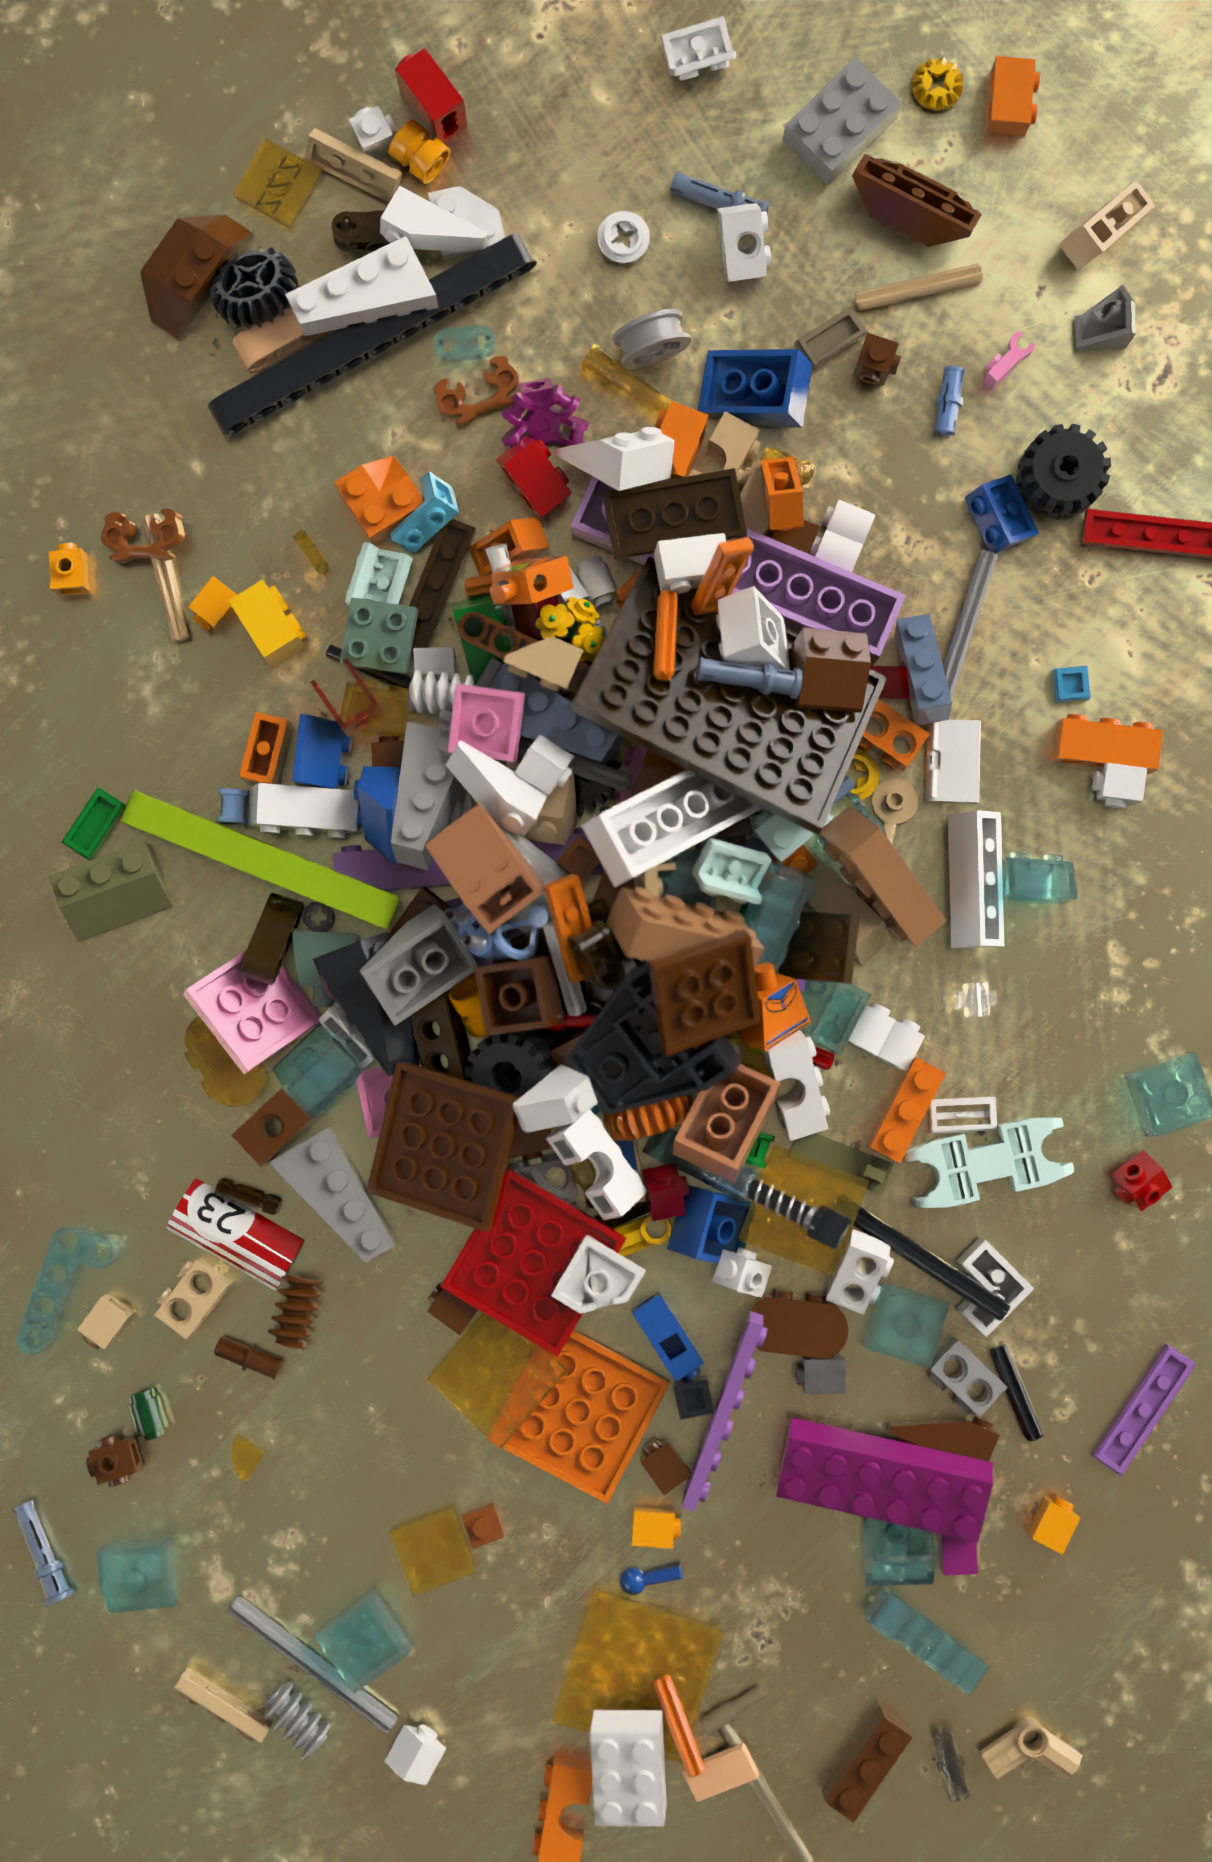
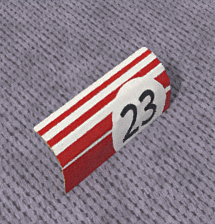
(234, 1234)

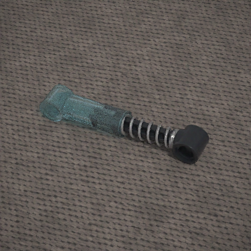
(820, 1222)

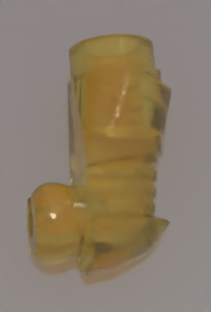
(805, 468)

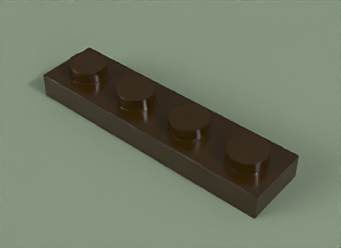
(439, 578)

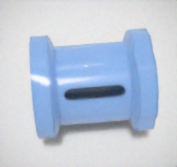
(232, 806)

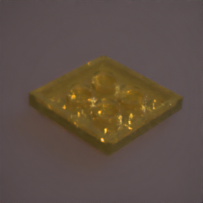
(816, 1185)
(496, 1378)

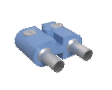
(474, 934)

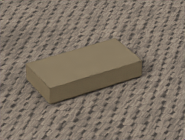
(832, 338)

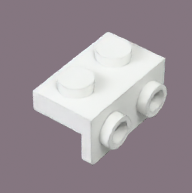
(697, 48)

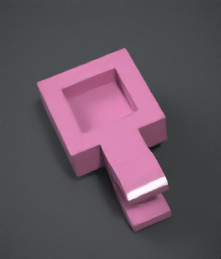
(1001, 366)

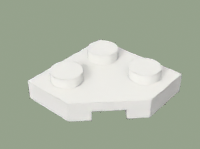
(471, 209)
(597, 1278)

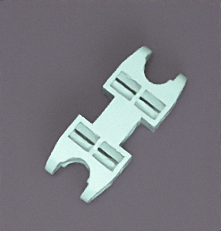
(1014, 1156)

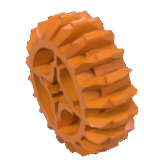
(648, 1119)

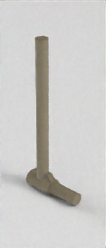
(721, 1723)

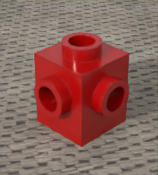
(1141, 1181)

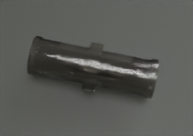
(950, 1763)

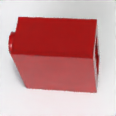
(431, 96)

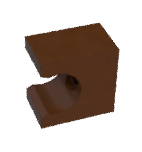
(252, 1133)

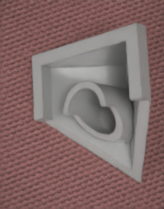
(1107, 323)

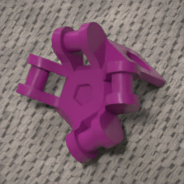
(542, 418)

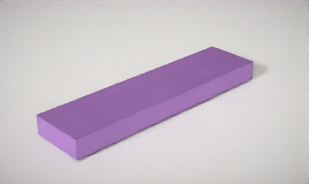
(1143, 1409)

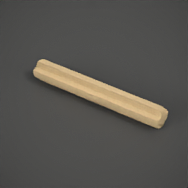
(918, 287)
(168, 589)

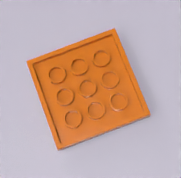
(590, 1418)

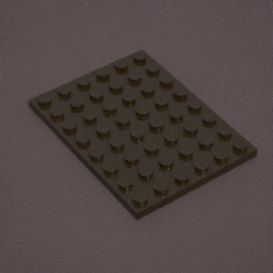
(724, 732)

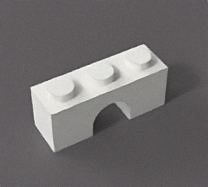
(803, 1108)
(616, 1183)

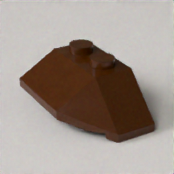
(913, 202)
(182, 266)

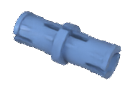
(949, 400)

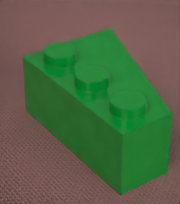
(477, 658)

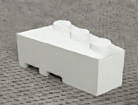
(301, 810)

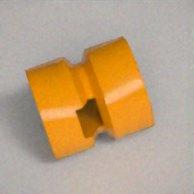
(414, 148)
(467, 1004)

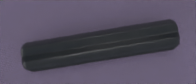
(1017, 1392)

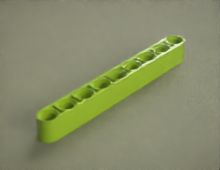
(260, 859)

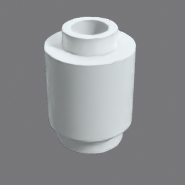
(597, 581)

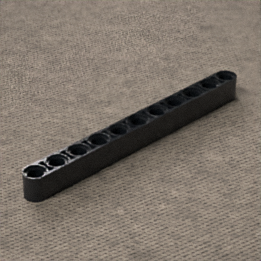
(362, 342)

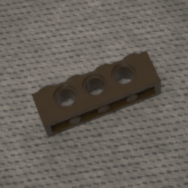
(450, 1042)

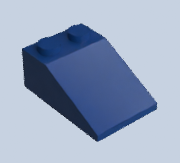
(757, 386)

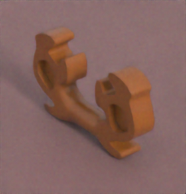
(451, 404)
(169, 535)

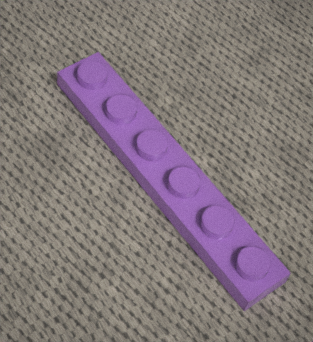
(729, 1398)

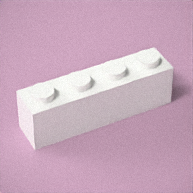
(976, 879)

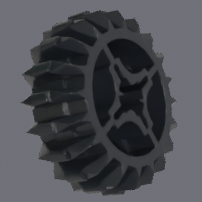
(253, 287)

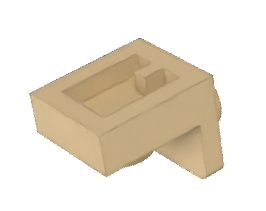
(649, 879)

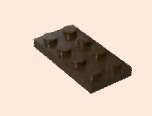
(673, 510)

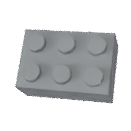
(841, 121)

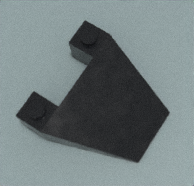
(626, 1058)

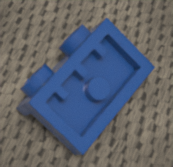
(1001, 514)

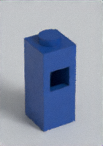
(668, 1338)

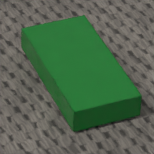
(94, 824)

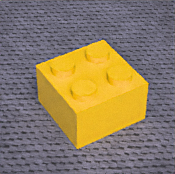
(264, 618)

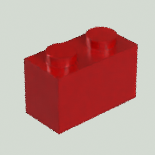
(534, 476)

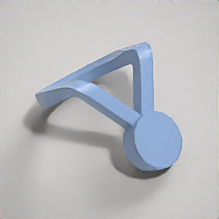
(538, 917)

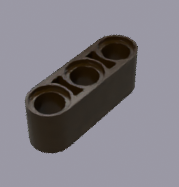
(271, 938)

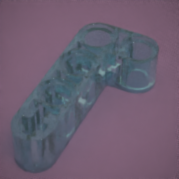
(60, 1291)
(926, 1640)

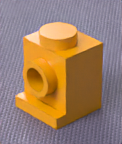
(76, 578)

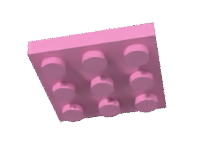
(249, 1015)

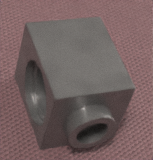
(822, 1375)

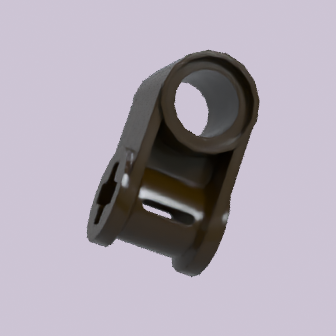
(363, 234)
(595, 950)

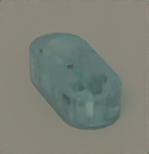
(465, 335)

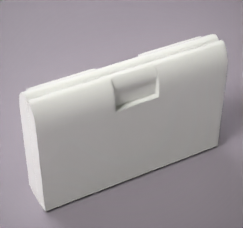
(953, 762)

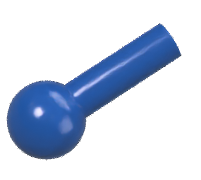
(634, 1580)

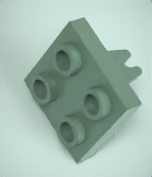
(379, 636)

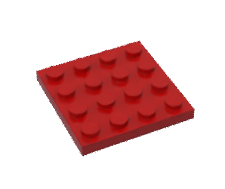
(523, 1258)

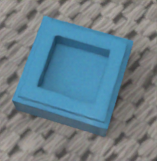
(1071, 684)

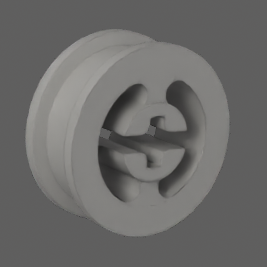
(651, 338)

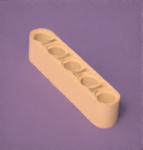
(270, 343)

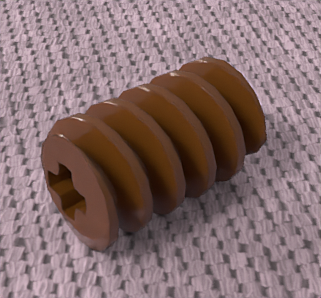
(295, 1310)

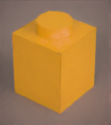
(212, 606)
(1053, 1523)
(655, 1527)

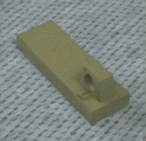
(846, 1159)

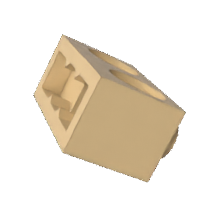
(198, 1302)

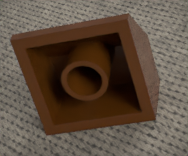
(833, 669)

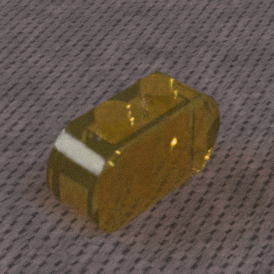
(220, 1072)

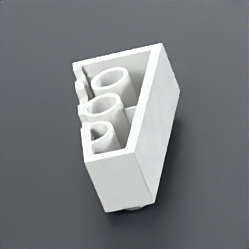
(364, 290)

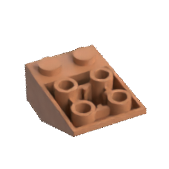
(485, 868)

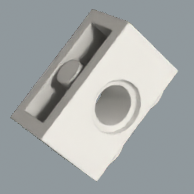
(733, 224)

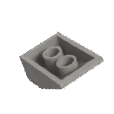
(418, 964)

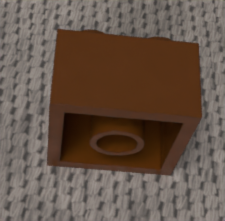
(519, 995)

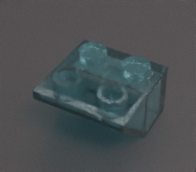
(832, 1012)

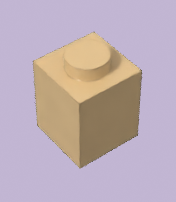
(105, 1322)

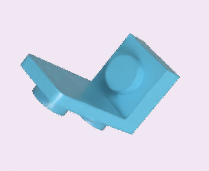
(429, 517)

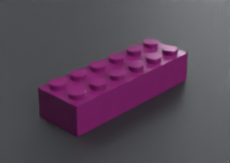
(885, 1480)

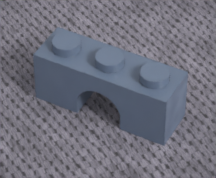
(926, 675)

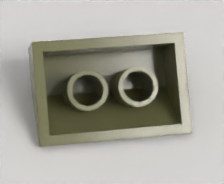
(111, 890)

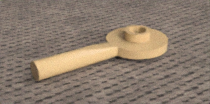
(894, 804)

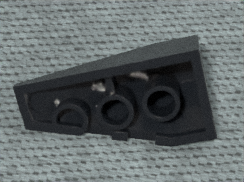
(344, 982)

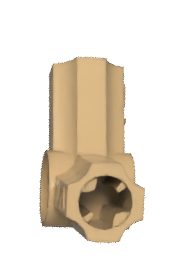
(1048, 1749)

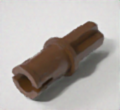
(248, 1357)

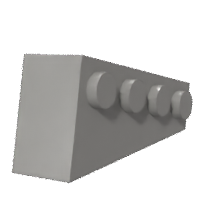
(424, 794)
(334, 1189)

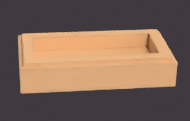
(723, 1772)

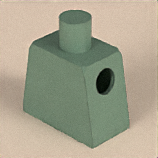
(309, 946)

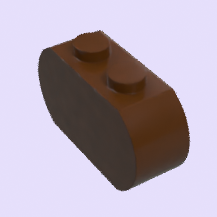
(800, 1324)

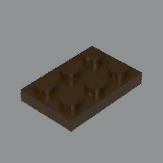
(822, 948)

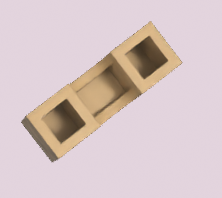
(734, 443)

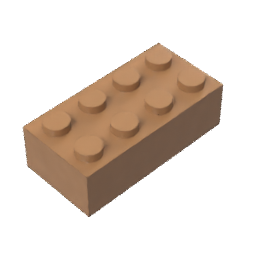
(881, 876)
(660, 926)

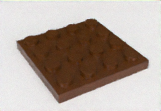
(443, 1146)

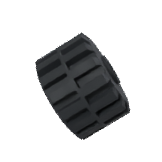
(1056, 490)
(499, 1054)

